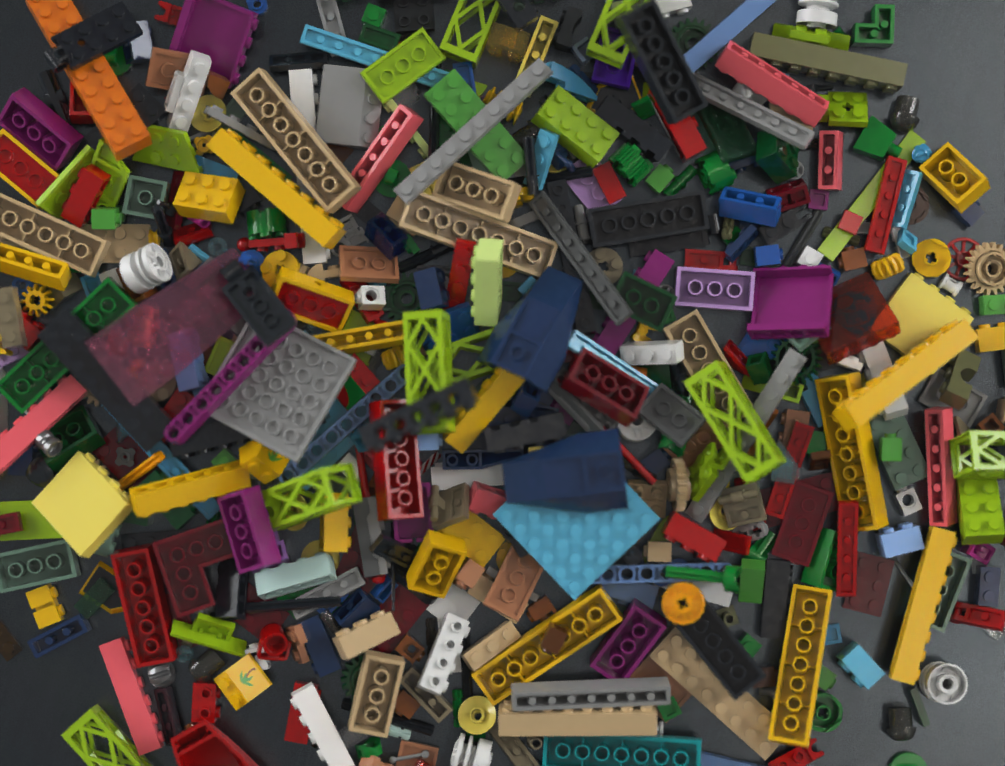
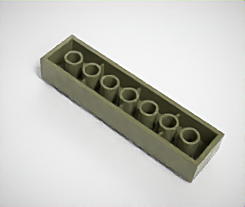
(829, 63)

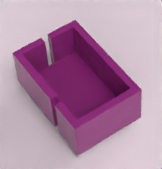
(408, 528)

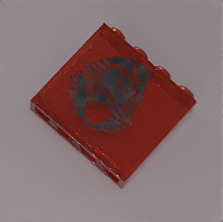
(857, 319)

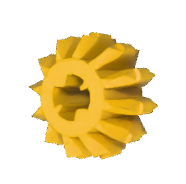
(887, 266)
(34, 292)
(393, 357)

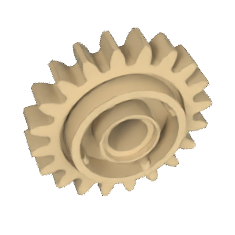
(978, 265)
(678, 484)

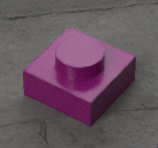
(819, 199)

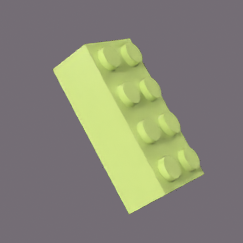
(487, 282)

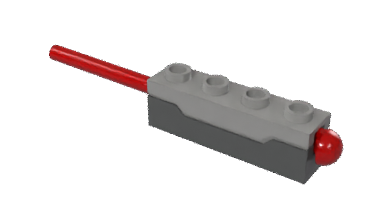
(592, 419)
(369, 527)

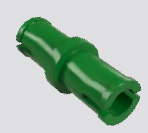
(680, 181)

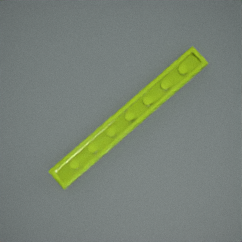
(865, 201)

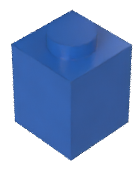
(767, 255)

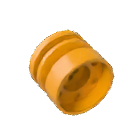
(694, 598)

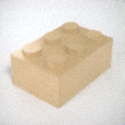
(365, 634)

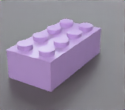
(714, 289)

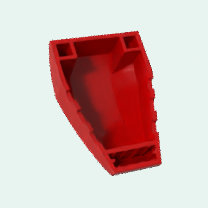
(207, 746)

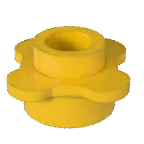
(199, 145)

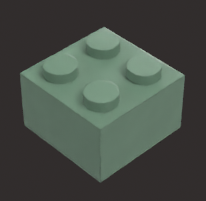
(142, 195)

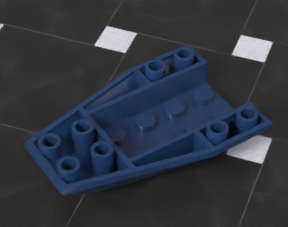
(536, 330)
(477, 454)
(570, 474)

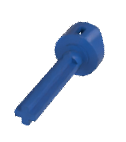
(252, 257)

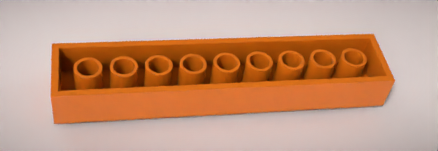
(95, 84)

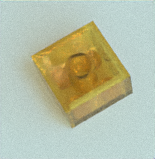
(507, 42)

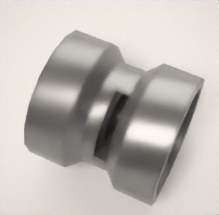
(48, 443)

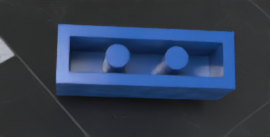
(750, 206)

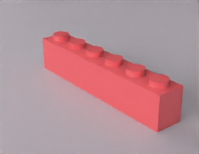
(772, 84)
(382, 154)
(40, 418)
(940, 479)
(132, 696)

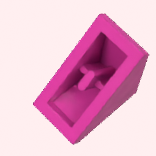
(979, 552)

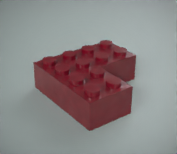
(182, 564)

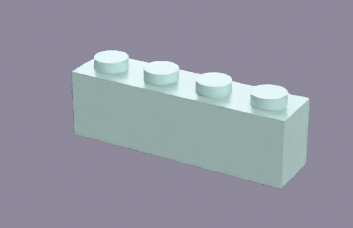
(295, 576)

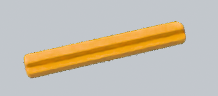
(141, 470)

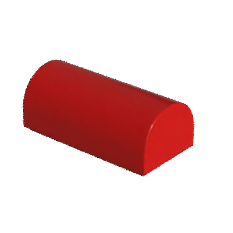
(192, 234)

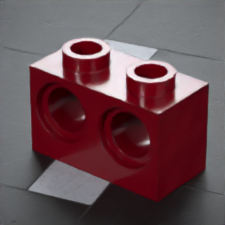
(792, 193)

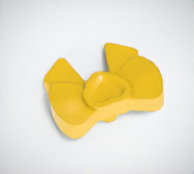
(640, 333)

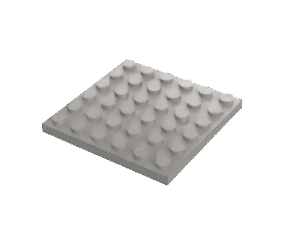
(286, 393)

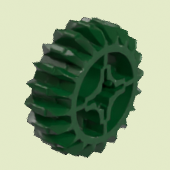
(806, 372)

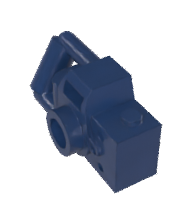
(560, 159)

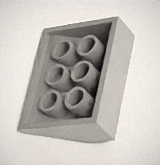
(347, 108)

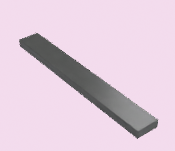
(580, 258)

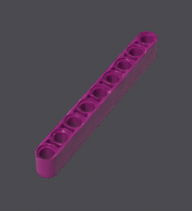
(227, 388)

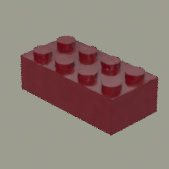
(604, 387)

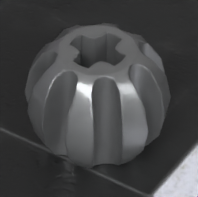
(161, 674)

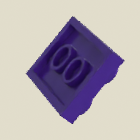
(610, 75)

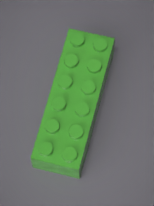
(457, 106)

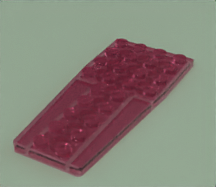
(167, 330)

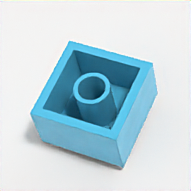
(860, 665)

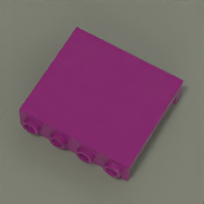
(218, 31)
(792, 302)

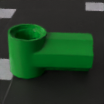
(761, 547)

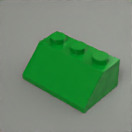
(823, 562)

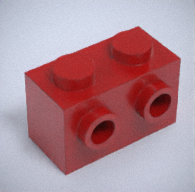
(205, 702)

